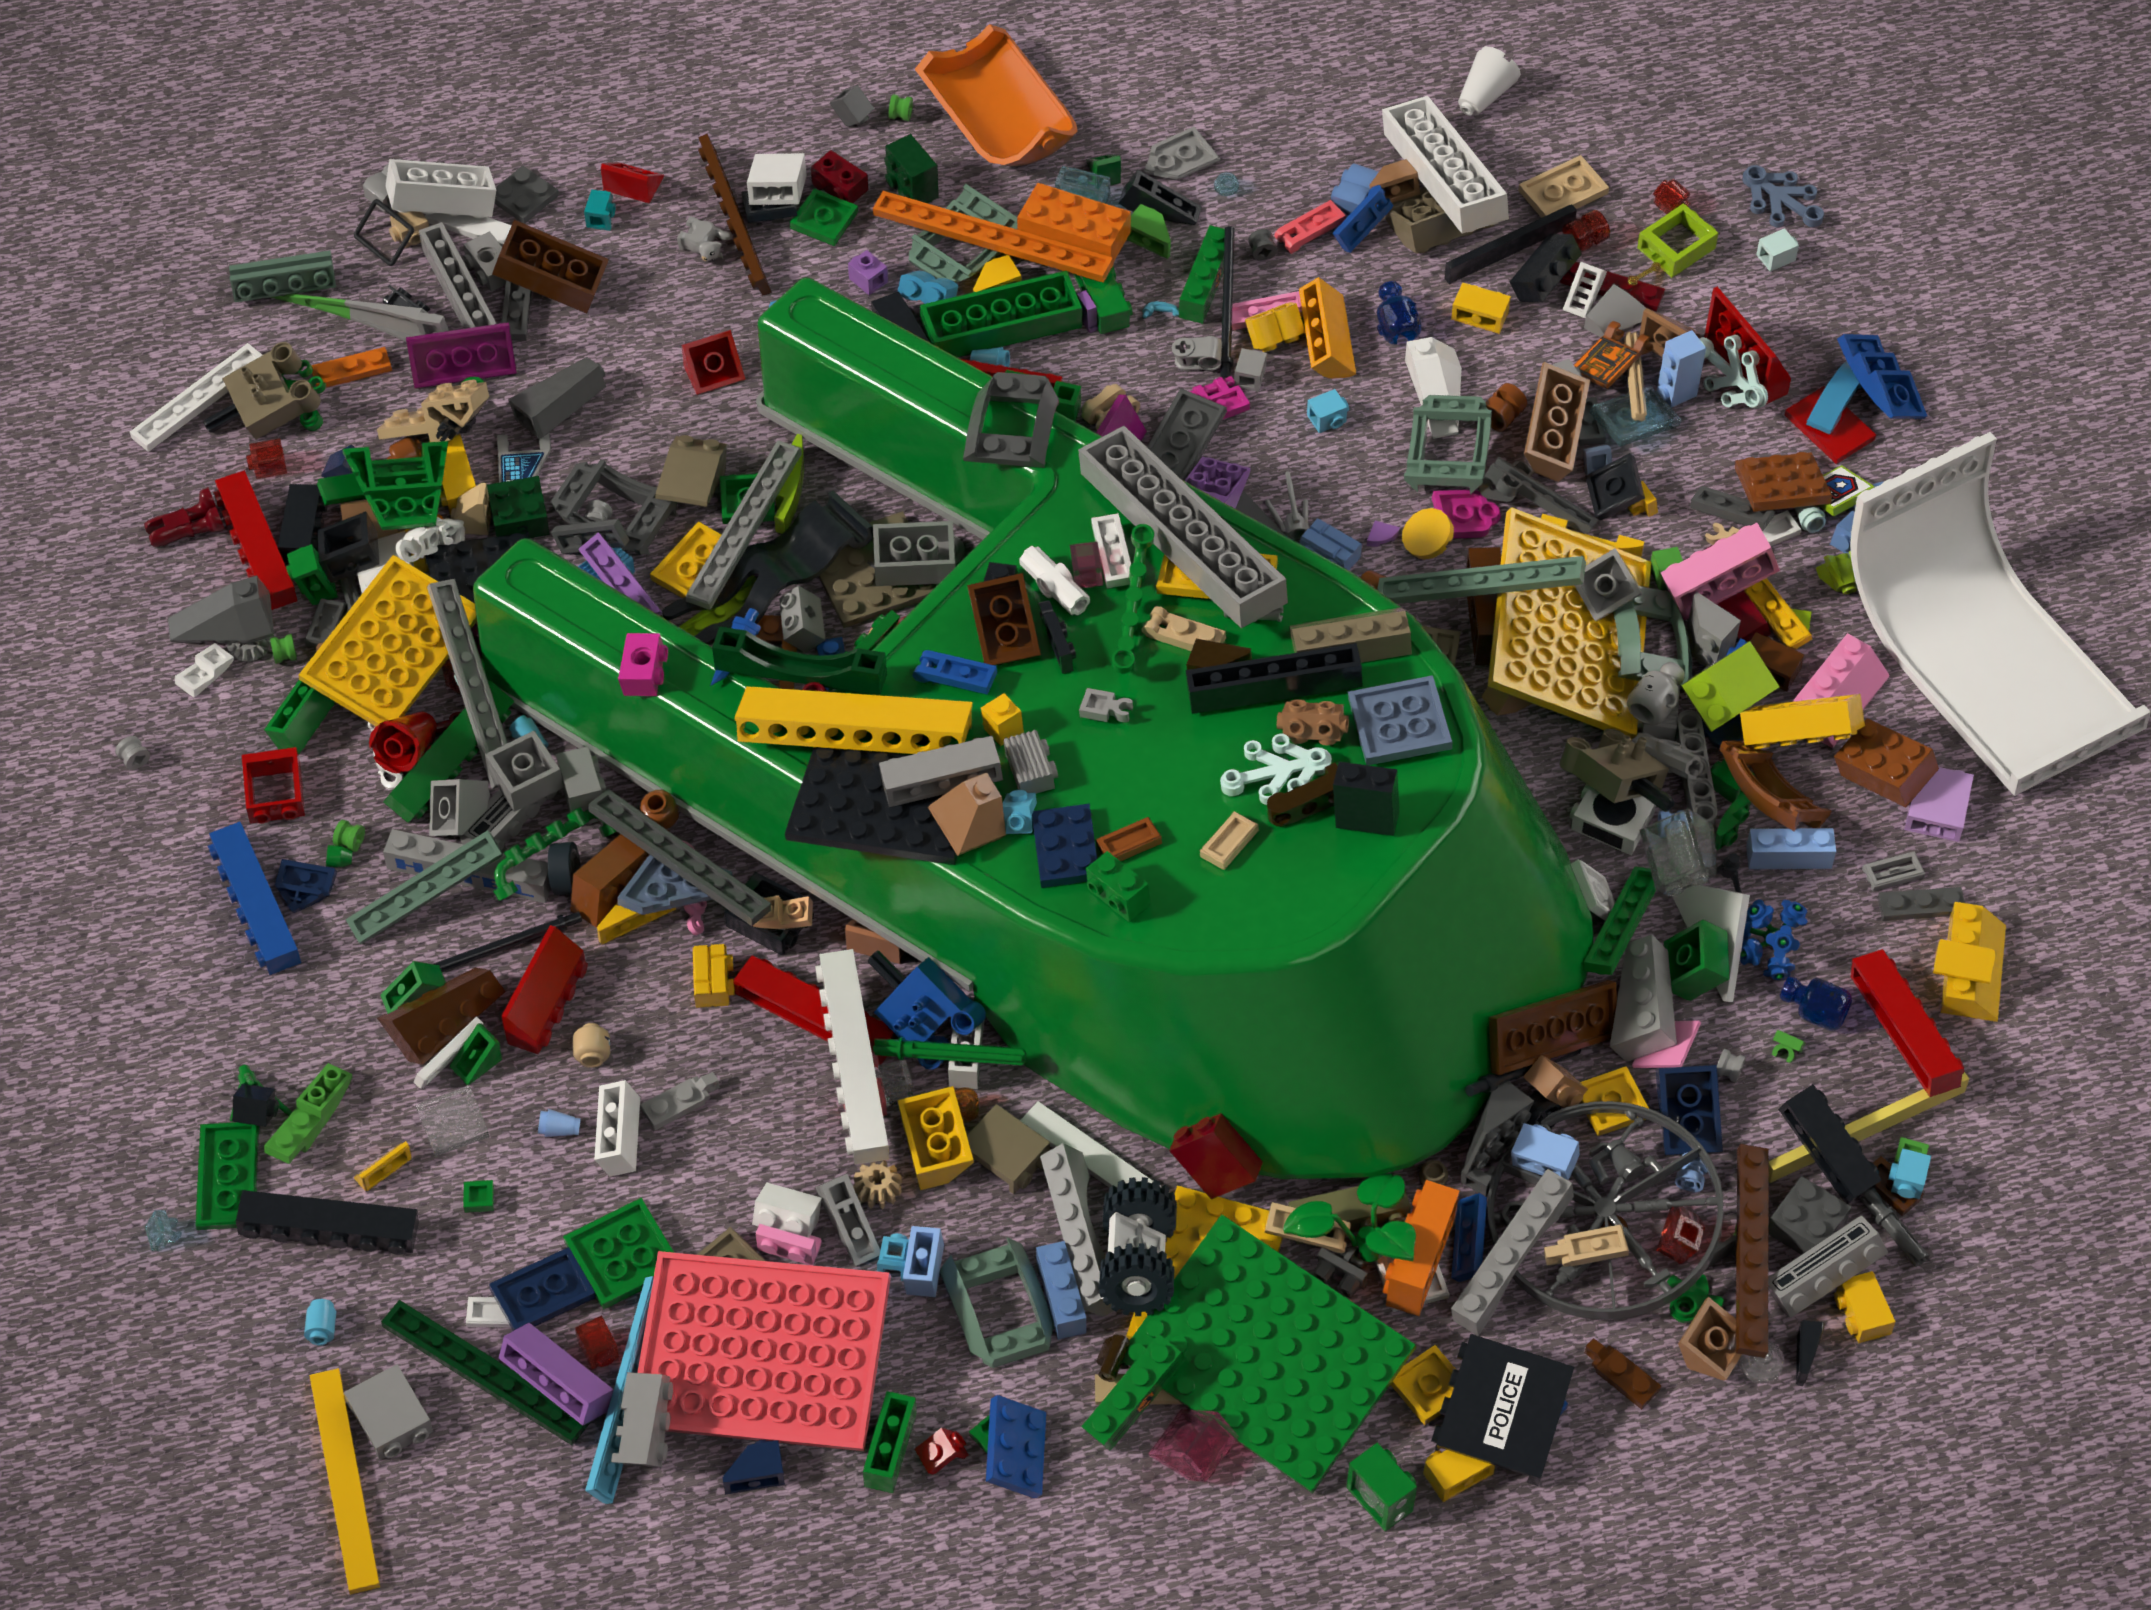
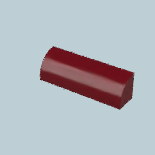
(1745, 610)

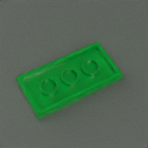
(224, 1169)

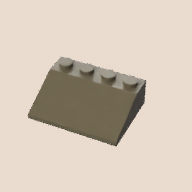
(1422, 222)

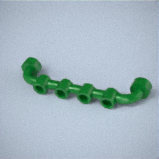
(1123, 657)
(537, 843)

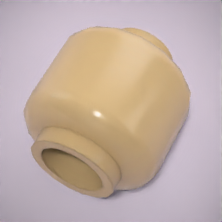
(591, 1045)

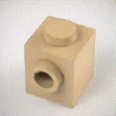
(399, 231)

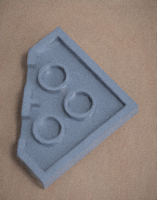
(659, 889)

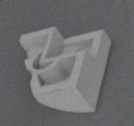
(1614, 306)

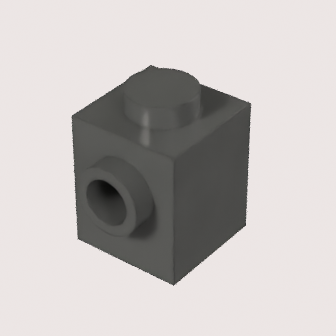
(852, 106)

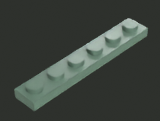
(424, 887)

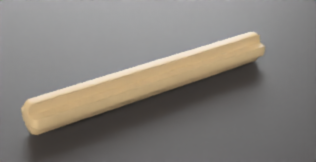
(1636, 383)

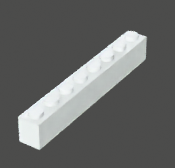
(854, 1057)

